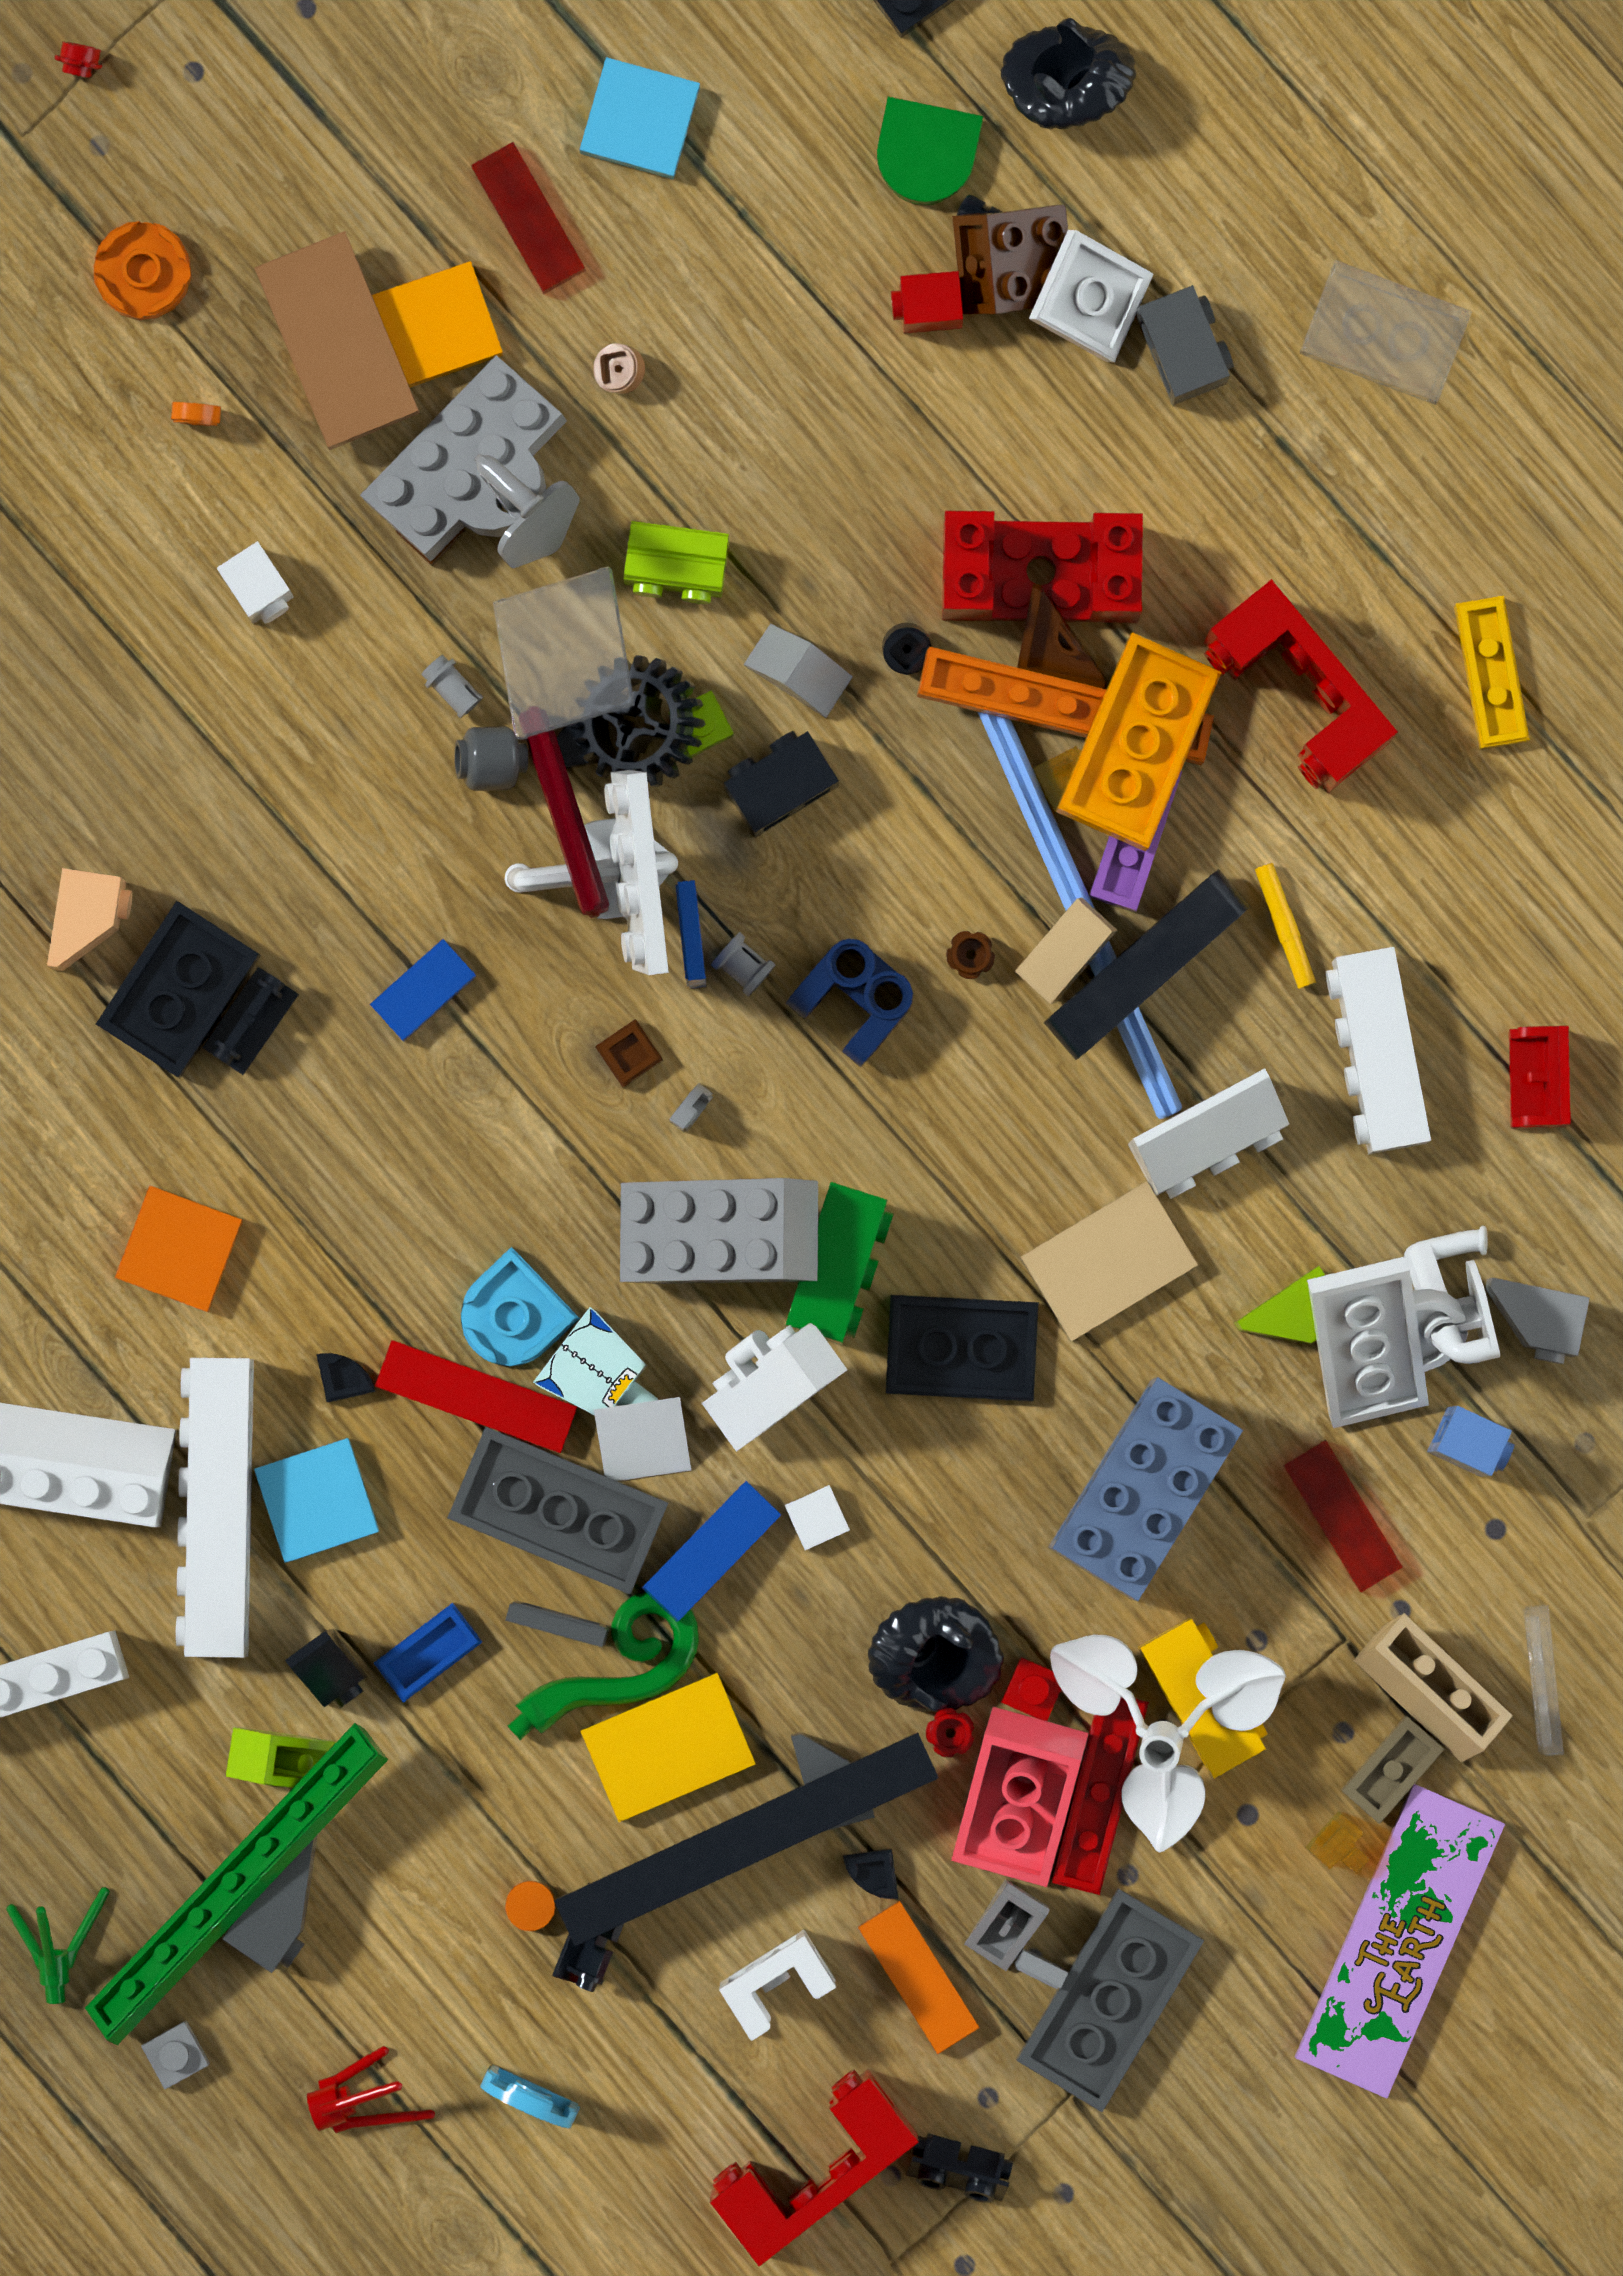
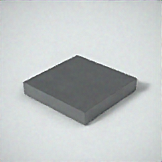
(557, 1623)

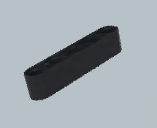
(1147, 964)

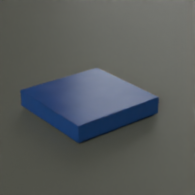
(691, 934)

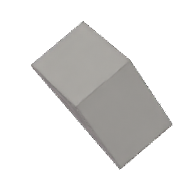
(798, 669)
(1007, 1925)

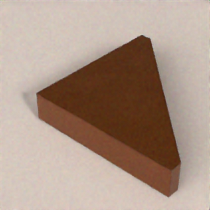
(1053, 647)

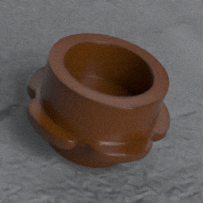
(967, 967)

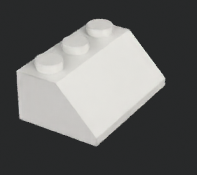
(1210, 1135)

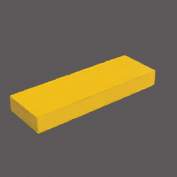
(1491, 672)

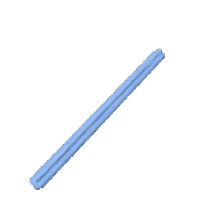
(1069, 888)

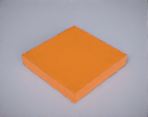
(179, 1248)

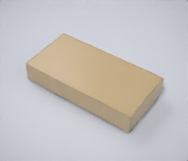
(1066, 950)

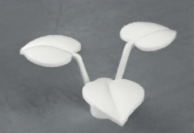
(1158, 1794)

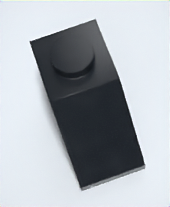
(328, 1669)

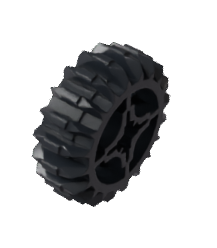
(631, 740)

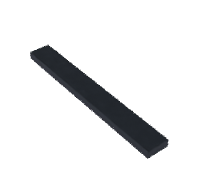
(746, 1839)

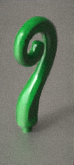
(558, 1697)

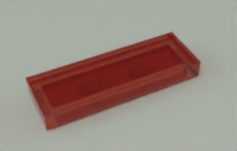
(528, 218)
(1342, 1516)

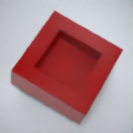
(1032, 1690)

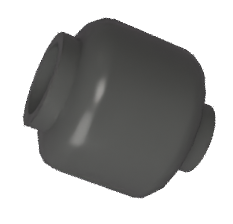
(490, 758)

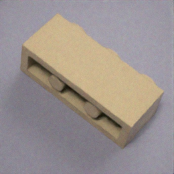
(1433, 1688)

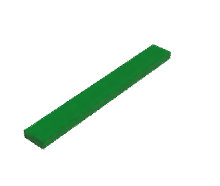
(236, 1884)

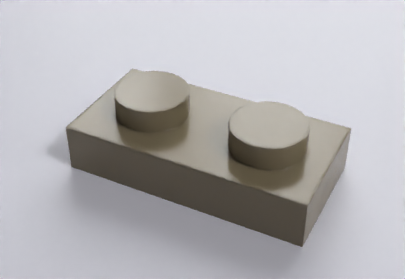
(1392, 1769)

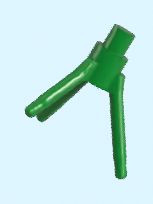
(51, 1962)

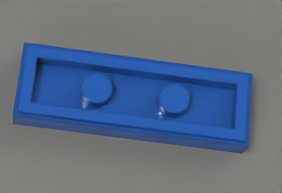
(711, 1551)

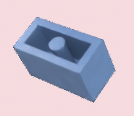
(1471, 1442)

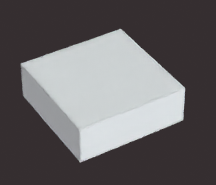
(817, 1517)

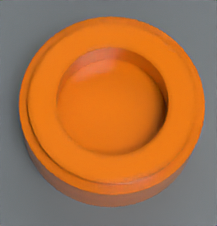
(195, 414)
(530, 1905)

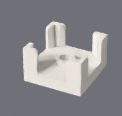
(770, 1972)

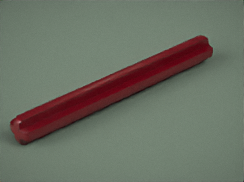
(568, 824)

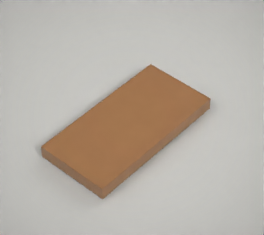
(337, 340)

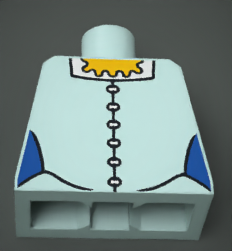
(594, 1368)

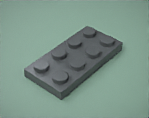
(557, 1510)
(1110, 2000)

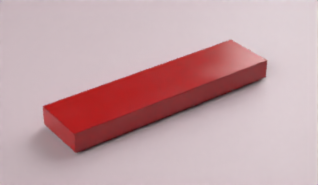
(476, 1396)
(1097, 1800)

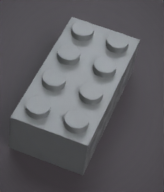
(719, 1231)

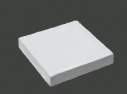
(1091, 296)

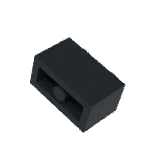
(780, 782)

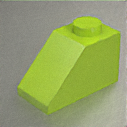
(1285, 1314)
(273, 1756)

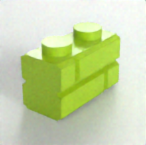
(676, 561)

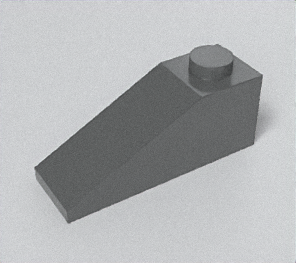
(277, 1917)

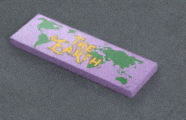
(1399, 1940)

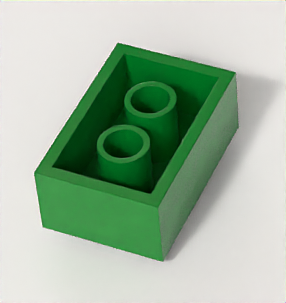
(846, 1236)

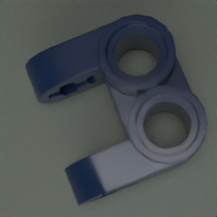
(859, 989)

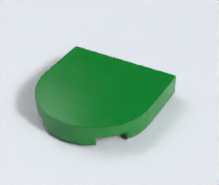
(926, 150)

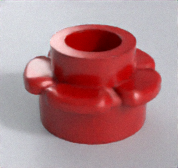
(79, 59)
(937, 1729)

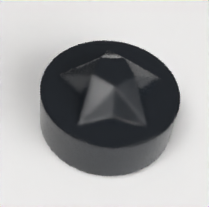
(905, 648)

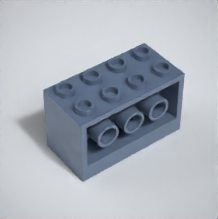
(1145, 1488)

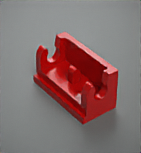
(1539, 1077)

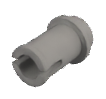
(451, 685)

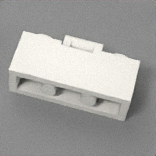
(786, 1375)

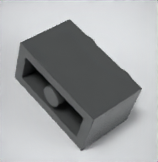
(1184, 344)

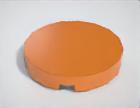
(142, 270)

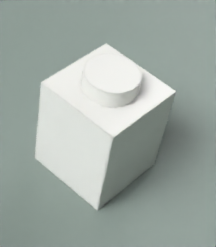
(256, 584)

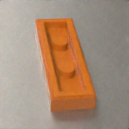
(918, 1977)

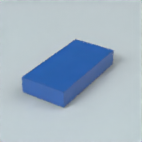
(423, 990)
(428, 1652)

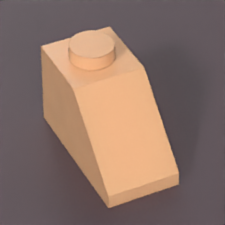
(86, 914)

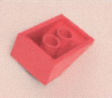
(1019, 1796)

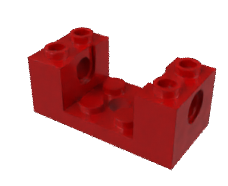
(1093, 565)
(1272, 620)
(759, 2215)

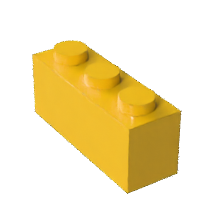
(1174, 1662)

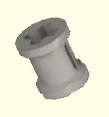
(743, 964)

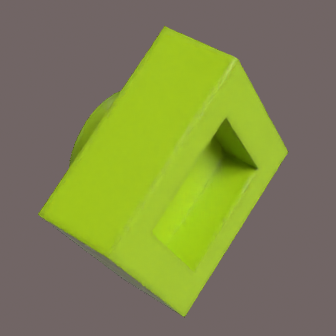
(716, 728)

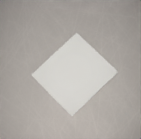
(642, 1439)

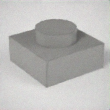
(175, 2054)

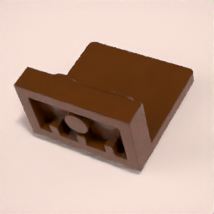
(1006, 256)

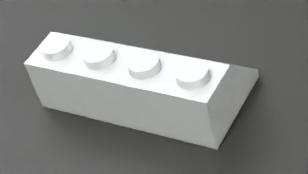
(84, 1465)

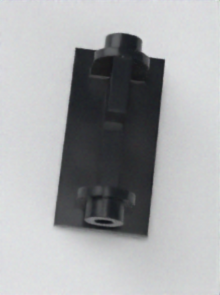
(250, 1020)
(587, 1961)
(976, 2177)

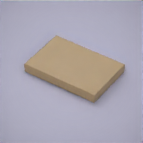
(1108, 1261)

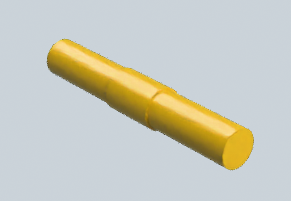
(1285, 925)

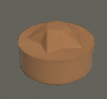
(619, 368)

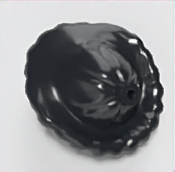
(1067, 74)
(935, 1655)

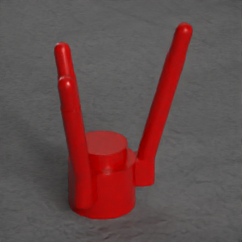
(333, 2105)

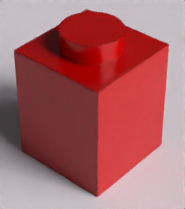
(928, 302)

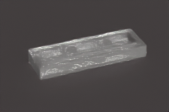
(1543, 1680)

